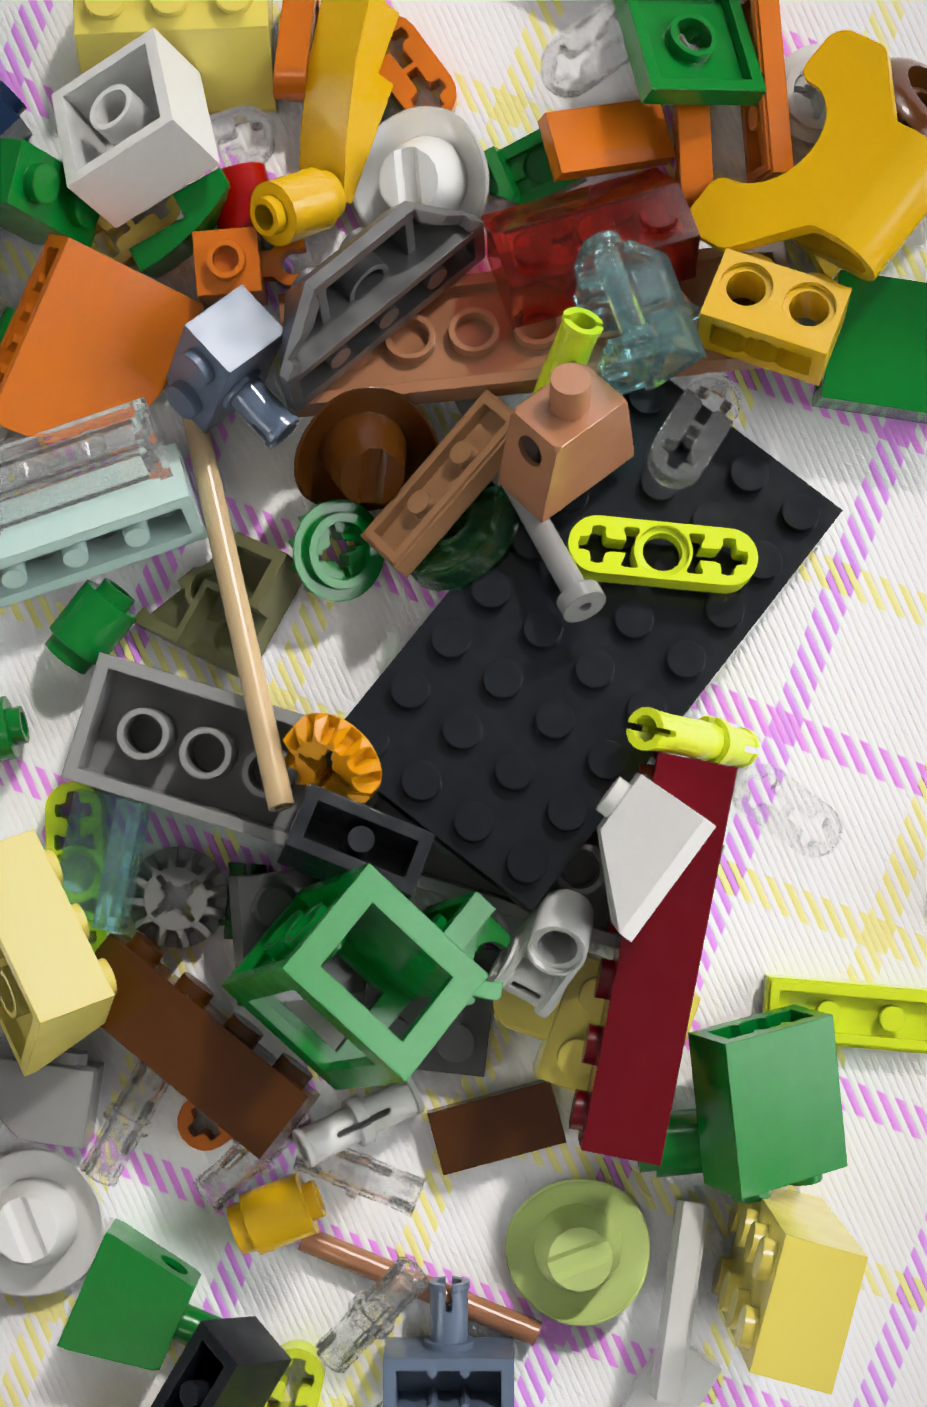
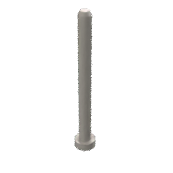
(578, 596)

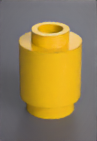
(297, 205)
(276, 1214)

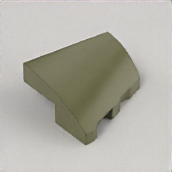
(196, 615)

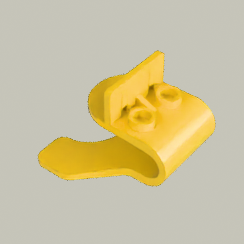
(853, 191)

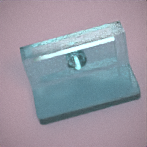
(104, 856)

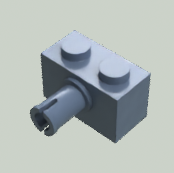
(224, 368)
(448, 1364)

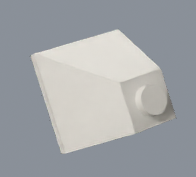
(644, 848)

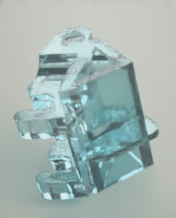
(639, 296)

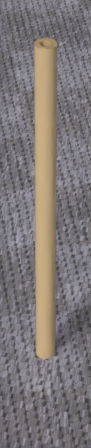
(239, 619)

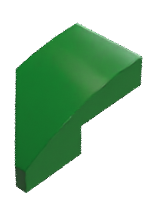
(523, 171)
(201, 207)

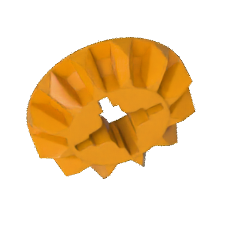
(353, 756)

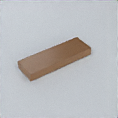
(442, 486)

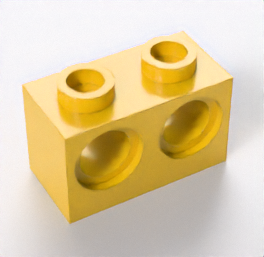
(767, 330)

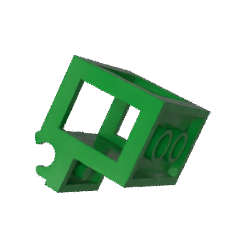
(393, 949)

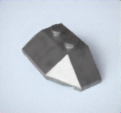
(370, 291)

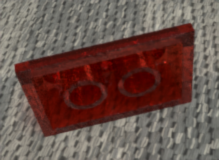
(538, 242)

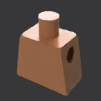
(564, 440)

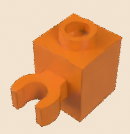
(238, 257)

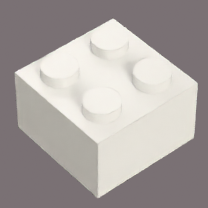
(134, 129)

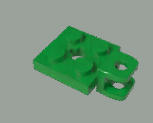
(671, 73)

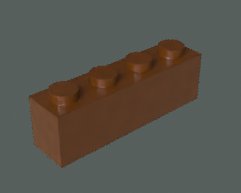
(201, 1050)

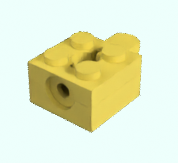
(565, 1028)

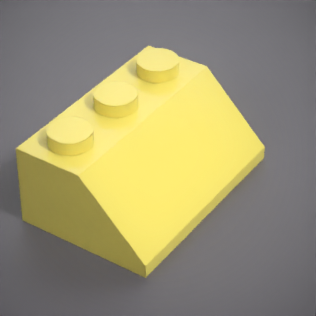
(221, 38)
(48, 971)

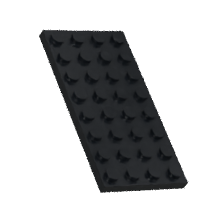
(515, 722)

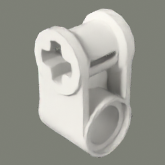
(539, 958)

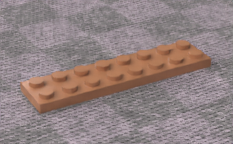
(468, 345)

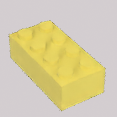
(790, 1287)

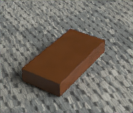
(496, 1126)

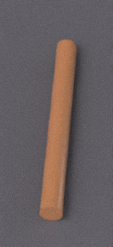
(374, 1267)

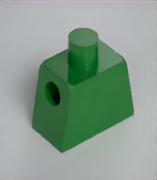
(133, 1302)

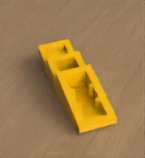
(345, 88)

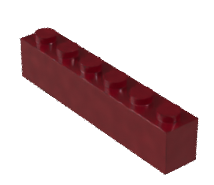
(652, 986)

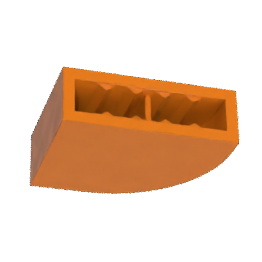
(86, 338)

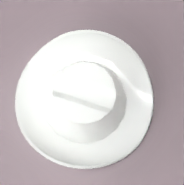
(423, 159)
(46, 1223)

